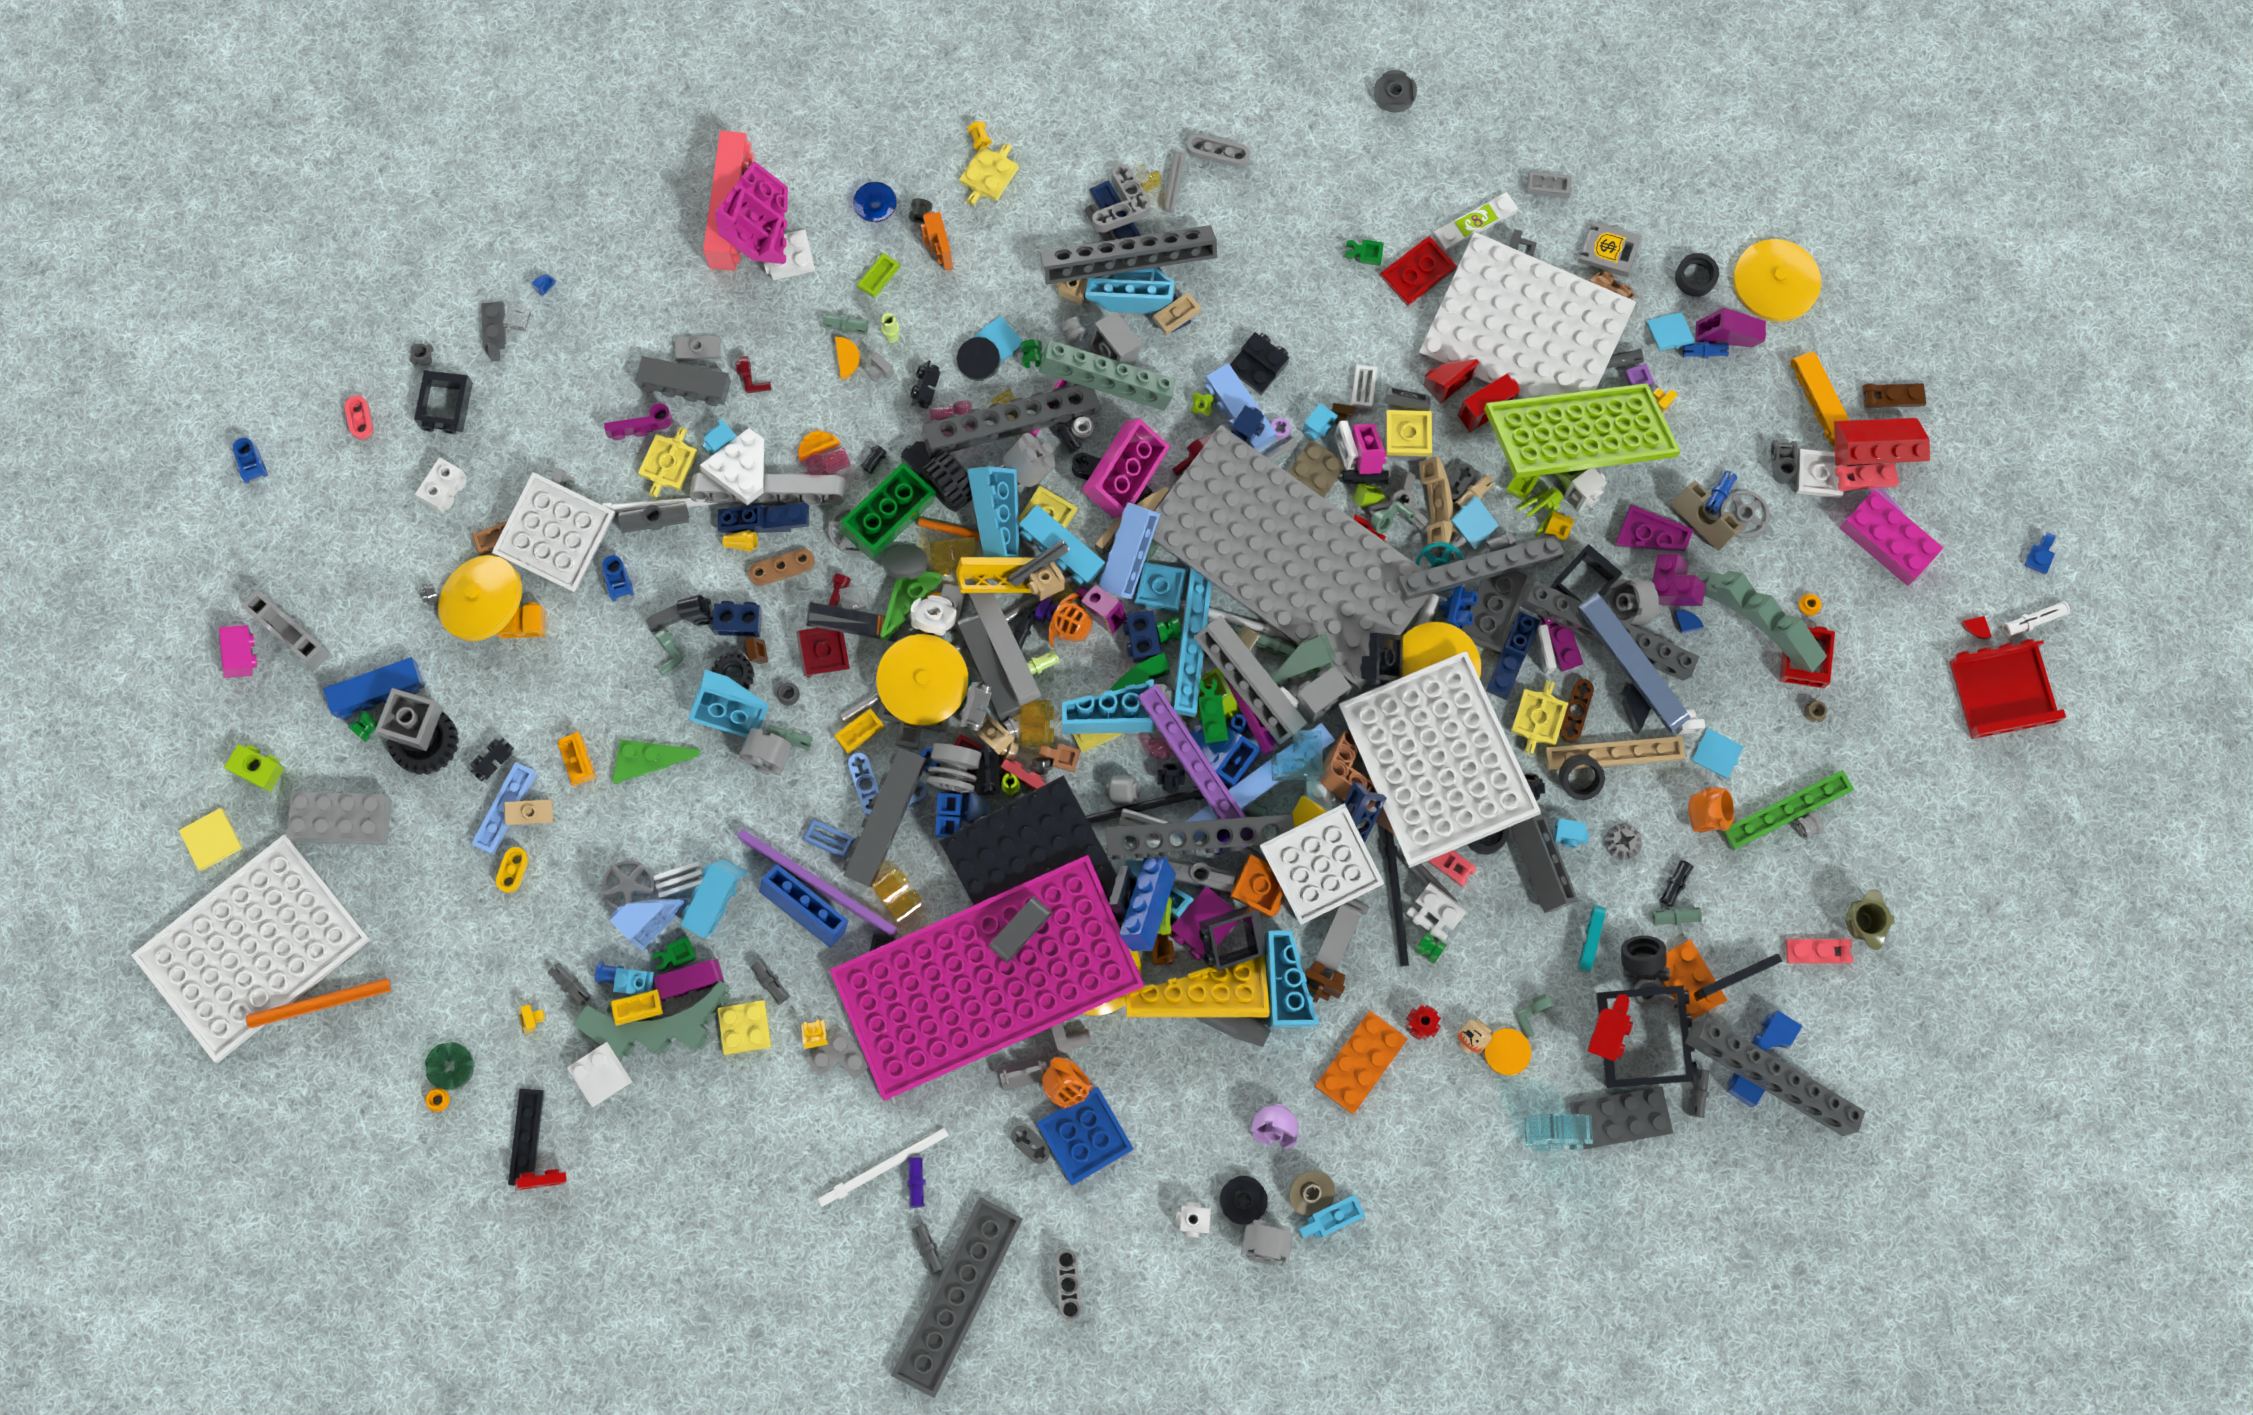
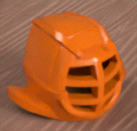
(1070, 622)
(1711, 810)
(1065, 1083)

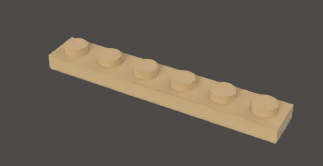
(1619, 752)

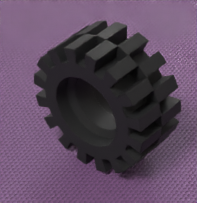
(738, 661)

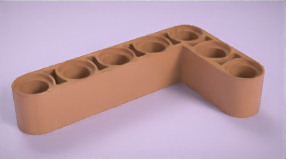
(1339, 775)

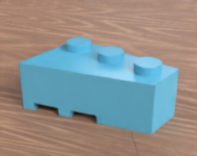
(711, 897)

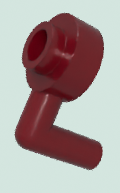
(743, 367)

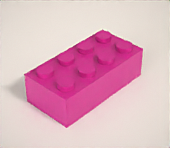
(1125, 467)
(1891, 537)

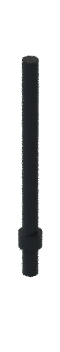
(1146, 805)
(1391, 852)

